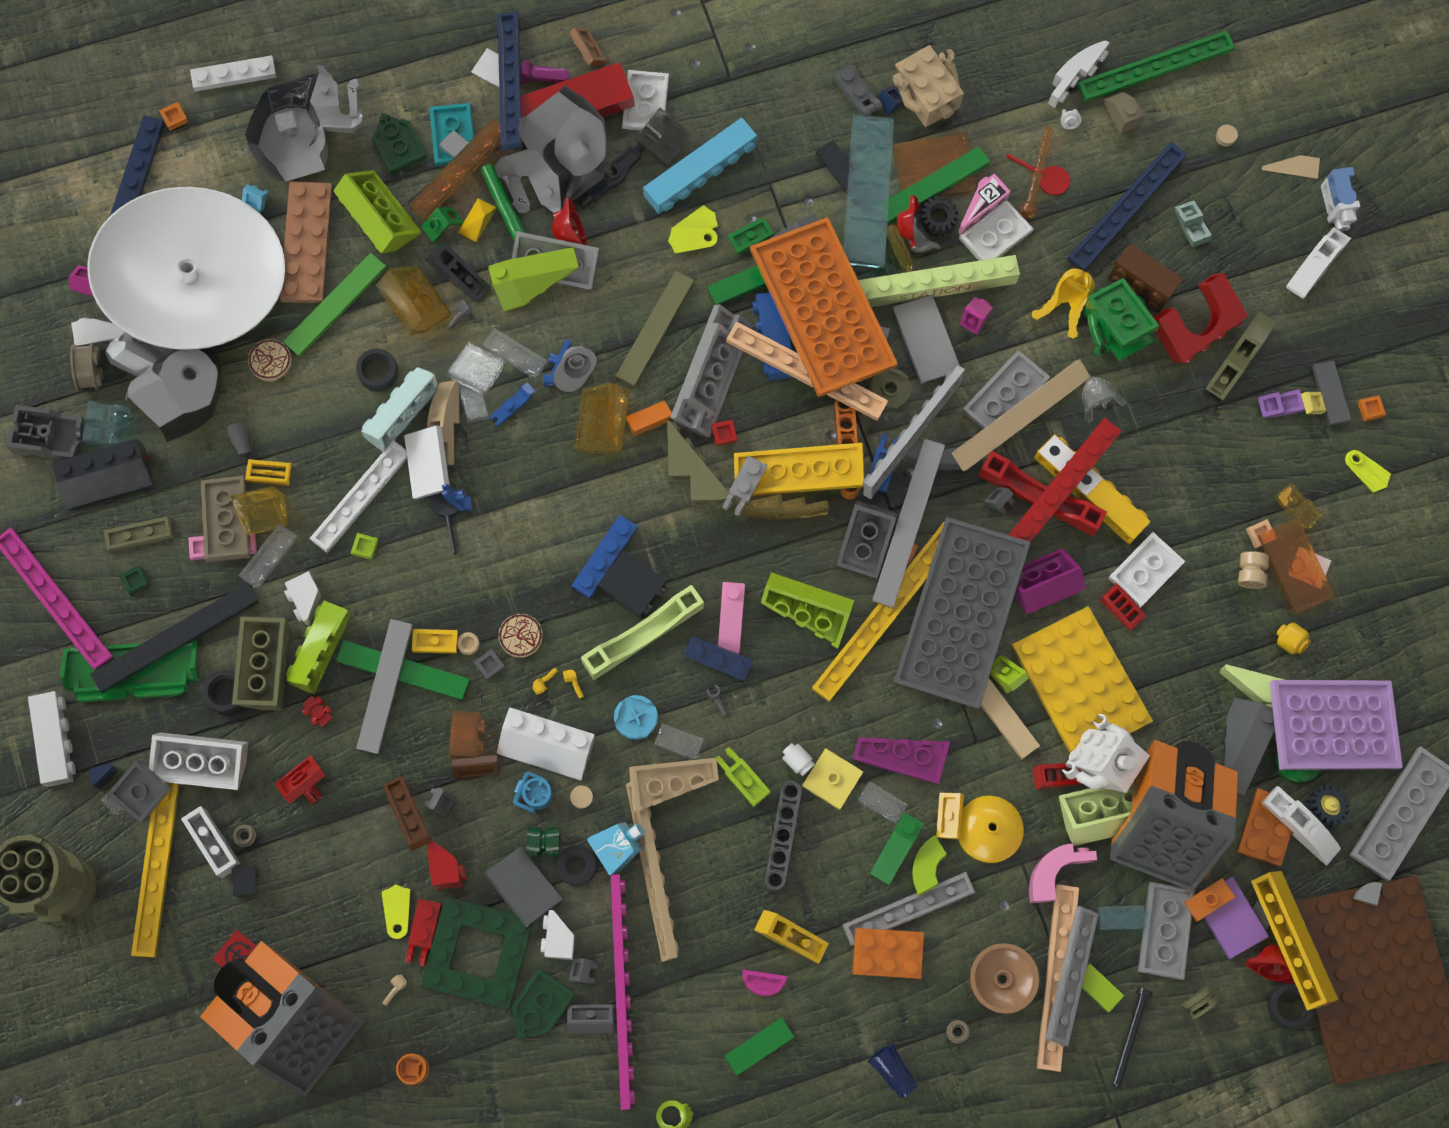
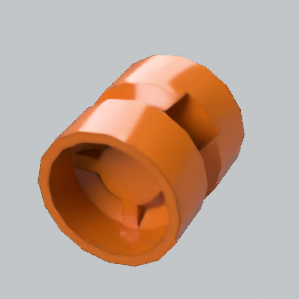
(412, 1069)

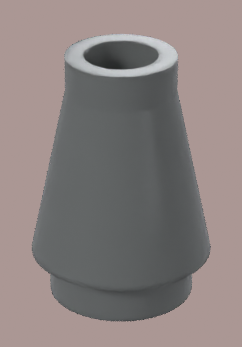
(239, 437)

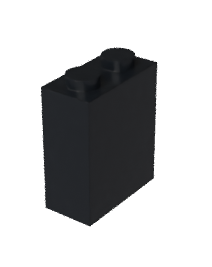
(632, 585)

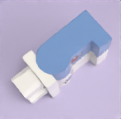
(1340, 198)

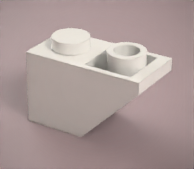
(305, 596)
(559, 939)

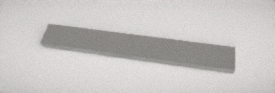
(908, 523)

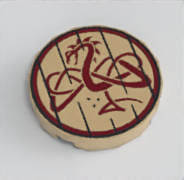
(269, 360)
(520, 635)

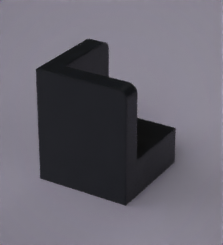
(244, 880)

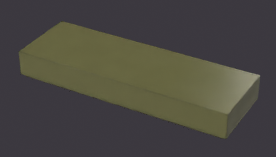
(138, 534)

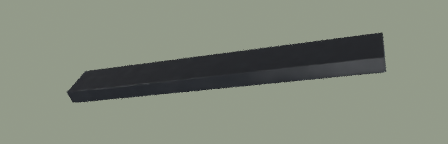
(174, 638)

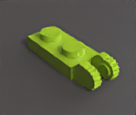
(744, 778)

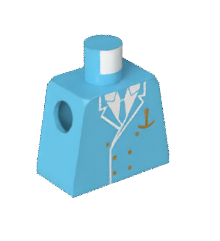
(617, 846)

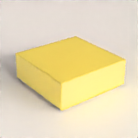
(1313, 402)

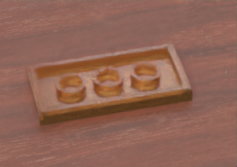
(1296, 566)

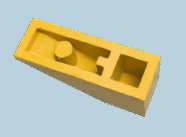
(791, 936)

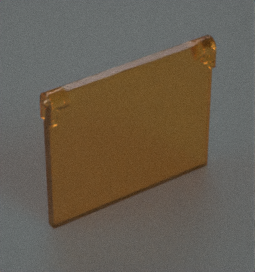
(925, 156)

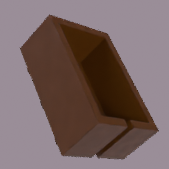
(1146, 277)

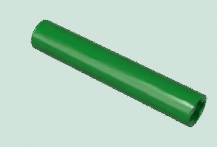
(502, 200)

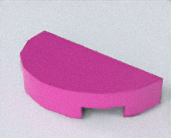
(763, 983)

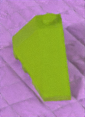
(528, 276)

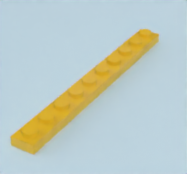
(876, 624)

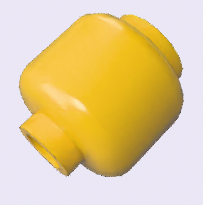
(1293, 638)

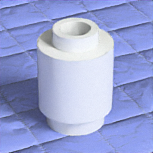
(798, 759)

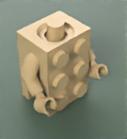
(929, 85)

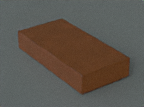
(475, 766)

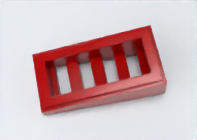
(1128, 602)
(1043, 776)

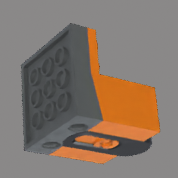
(1178, 815)
(279, 1018)

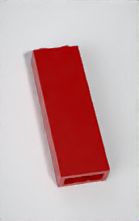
(603, 88)

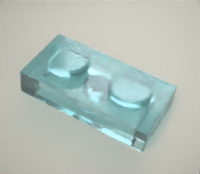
(1121, 917)

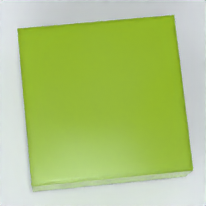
(364, 546)

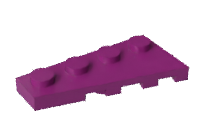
(910, 758)

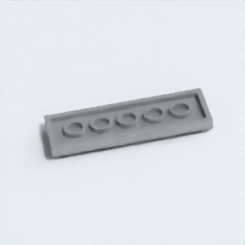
(1402, 814)

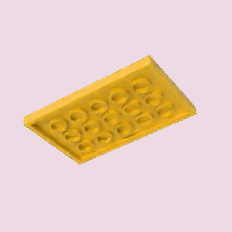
(1080, 678)

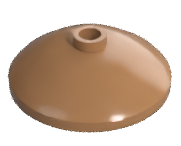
(1020, 976)

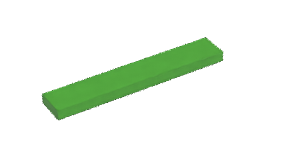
(334, 305)

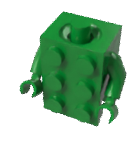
(1119, 320)

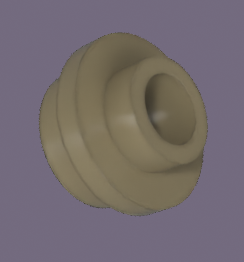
(238, 833)
(964, 1028)

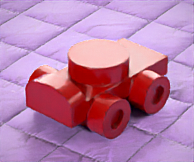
(320, 714)

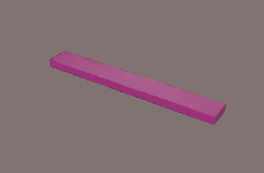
(54, 600)

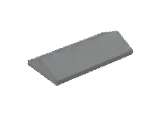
(587, 256)

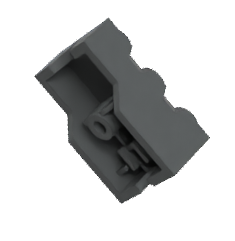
(45, 433)

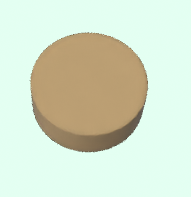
(1226, 135)
(468, 643)
(581, 797)

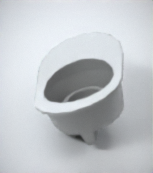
(574, 368)

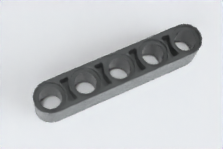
(783, 825)

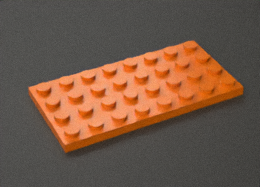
(823, 307)

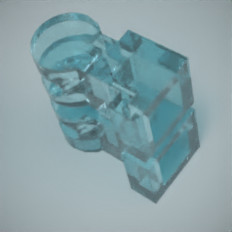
(98, 419)

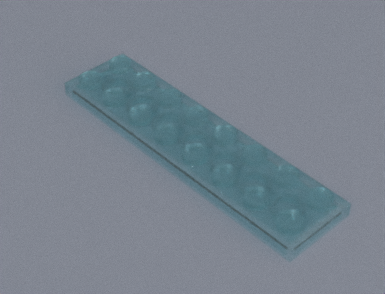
(868, 190)

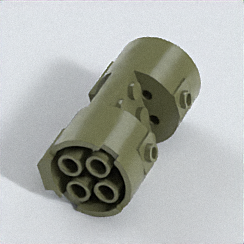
(44, 880)

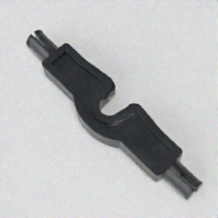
(621, 165)

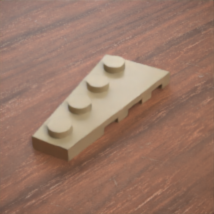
(667, 780)

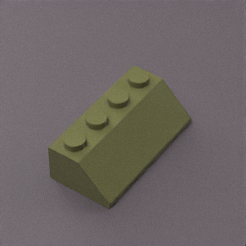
(261, 663)

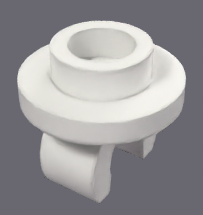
(1070, 119)

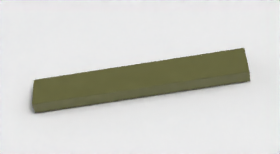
(654, 329)

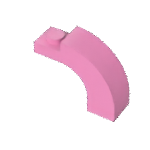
(1044, 874)

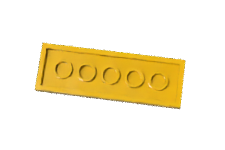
(807, 468)

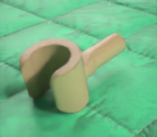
(399, 983)

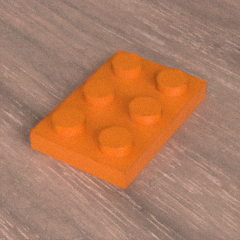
(1263, 833)
(888, 953)

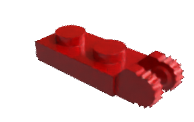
(423, 929)

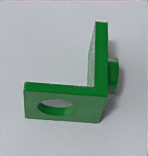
(440, 221)

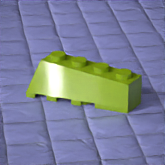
(809, 607)
(318, 647)

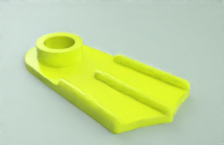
(700, 219)
(690, 239)
(1368, 471)
(396, 909)

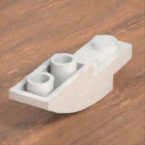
(1077, 69)
(1318, 262)
(1303, 823)

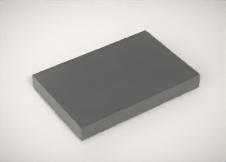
(523, 887)

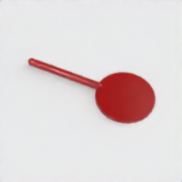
(1053, 179)

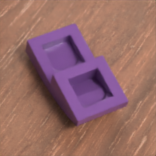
(1281, 404)

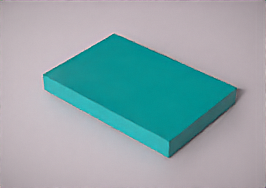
(445, 120)

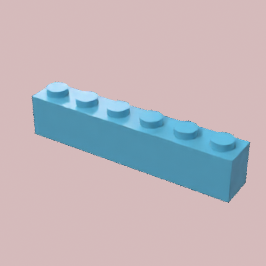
(700, 165)

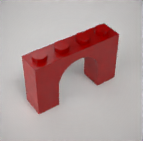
(1225, 315)

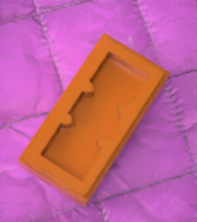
(1209, 899)

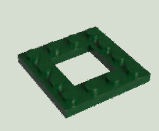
(437, 970)

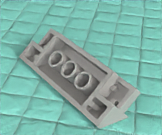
(709, 374)

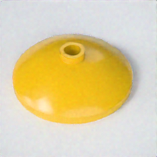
(983, 843)

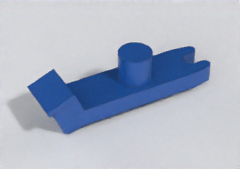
(556, 359)
(513, 404)
(457, 498)

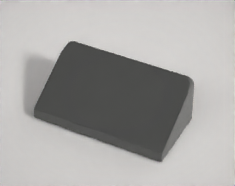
(590, 1019)

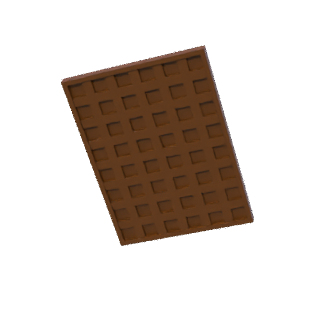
(1385, 980)

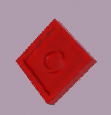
(301, 781)

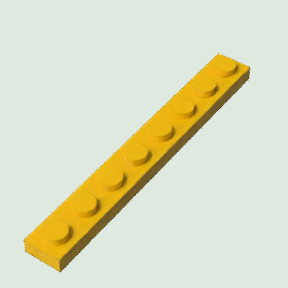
(155, 876)

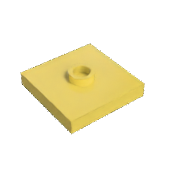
(832, 779)

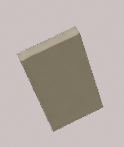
(222, 528)

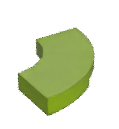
(926, 864)

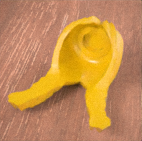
(1072, 288)

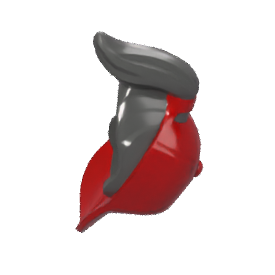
(911, 229)

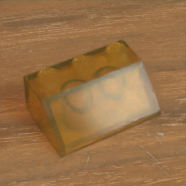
(413, 299)
(602, 419)

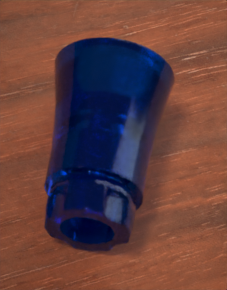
(893, 1070)

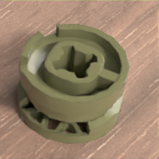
(1198, 1000)

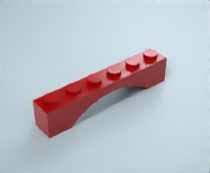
(1073, 511)

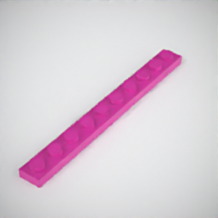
(624, 1026)

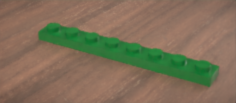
(1155, 66)

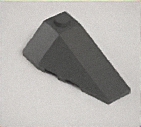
(1247, 736)

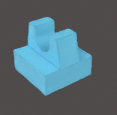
(255, 197)

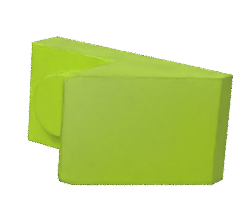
(1007, 674)

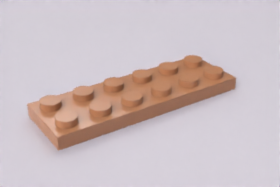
(306, 242)

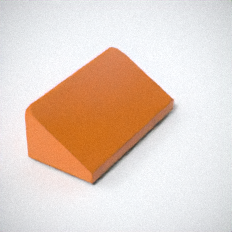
(649, 418)

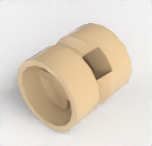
(1254, 567)

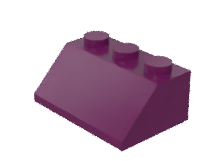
(1048, 581)

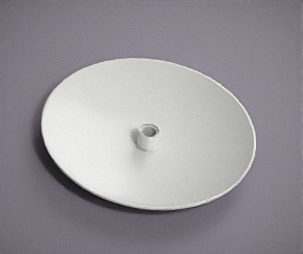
(152, 242)

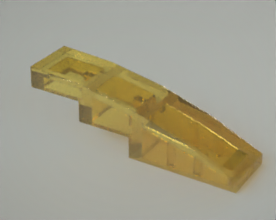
(775, 508)

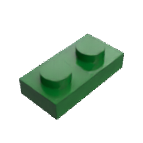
(750, 235)

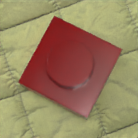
(724, 433)

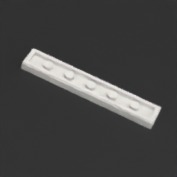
(359, 496)

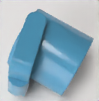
(535, 793)

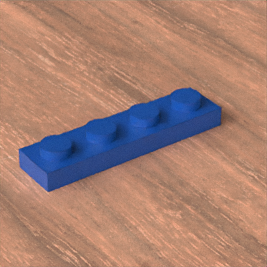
(604, 556)

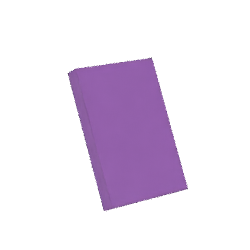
(1236, 923)

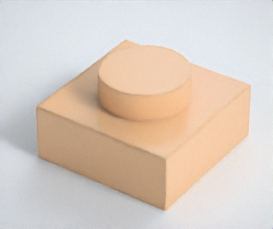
(1258, 529)

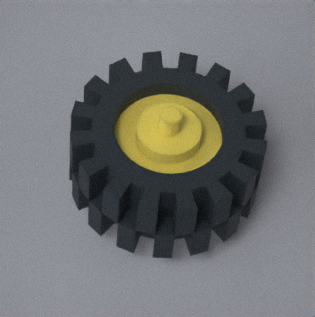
(1328, 806)

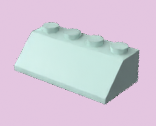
(400, 408)

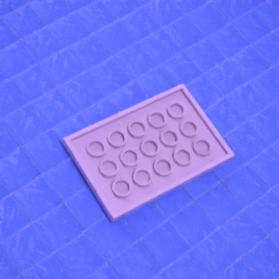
(1335, 724)

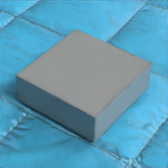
(453, 144)

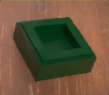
(135, 580)

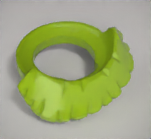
(685, 1114)

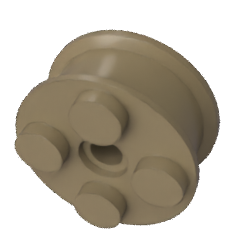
(86, 366)

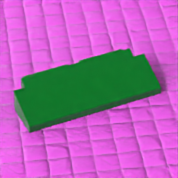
(161, 679)

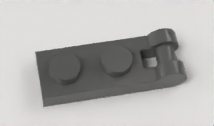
(857, 91)

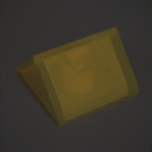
(260, 509)

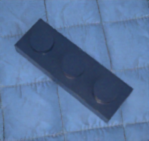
(718, 657)

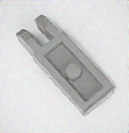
(745, 484)

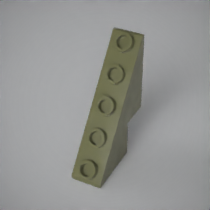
(1241, 355)
(687, 466)

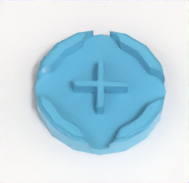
(636, 717)

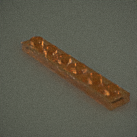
(457, 170)

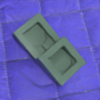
(1192, 223)

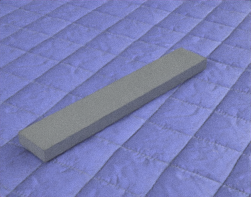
(384, 686)
(912, 906)
(1072, 976)

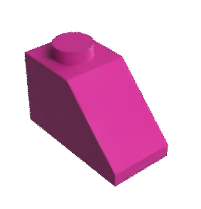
(976, 315)

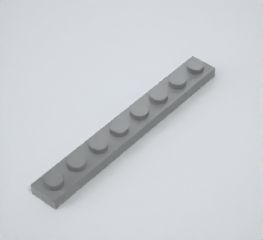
(917, 426)

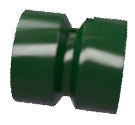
(543, 841)

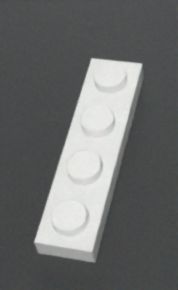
(233, 73)

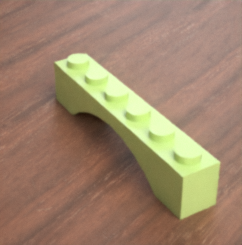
(620, 648)

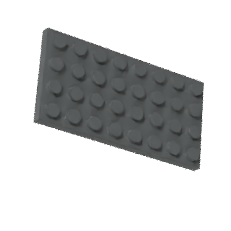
(962, 613)

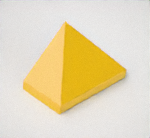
(477, 220)

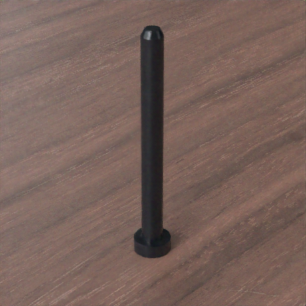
(1131, 1035)

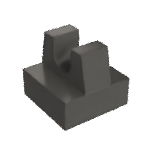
(998, 498)
(440, 801)
(581, 969)

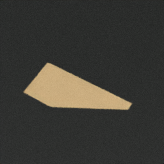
(1298, 165)

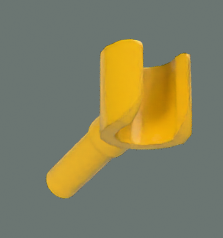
(570, 676)
(539, 686)

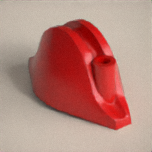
(568, 225)
(1271, 965)

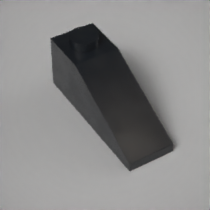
(457, 271)

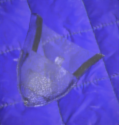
(1098, 393)

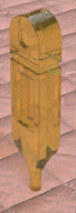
(899, 247)

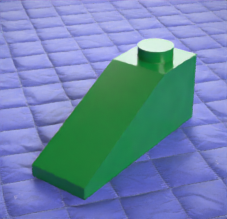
(896, 848)

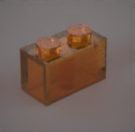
(466, 734)

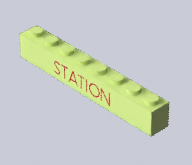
(941, 281)

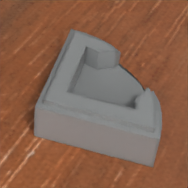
(1369, 893)

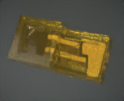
(1298, 506)

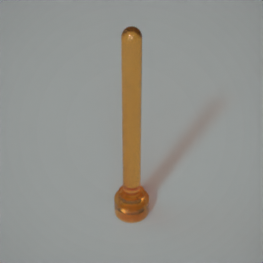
(1029, 208)

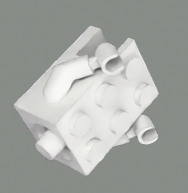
(1106, 758)

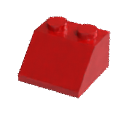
(444, 868)

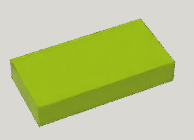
(1100, 989)

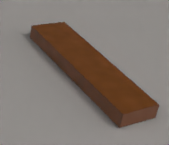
(407, 813)

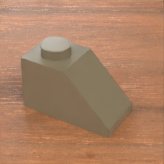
(1123, 111)

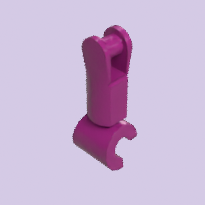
(542, 73)

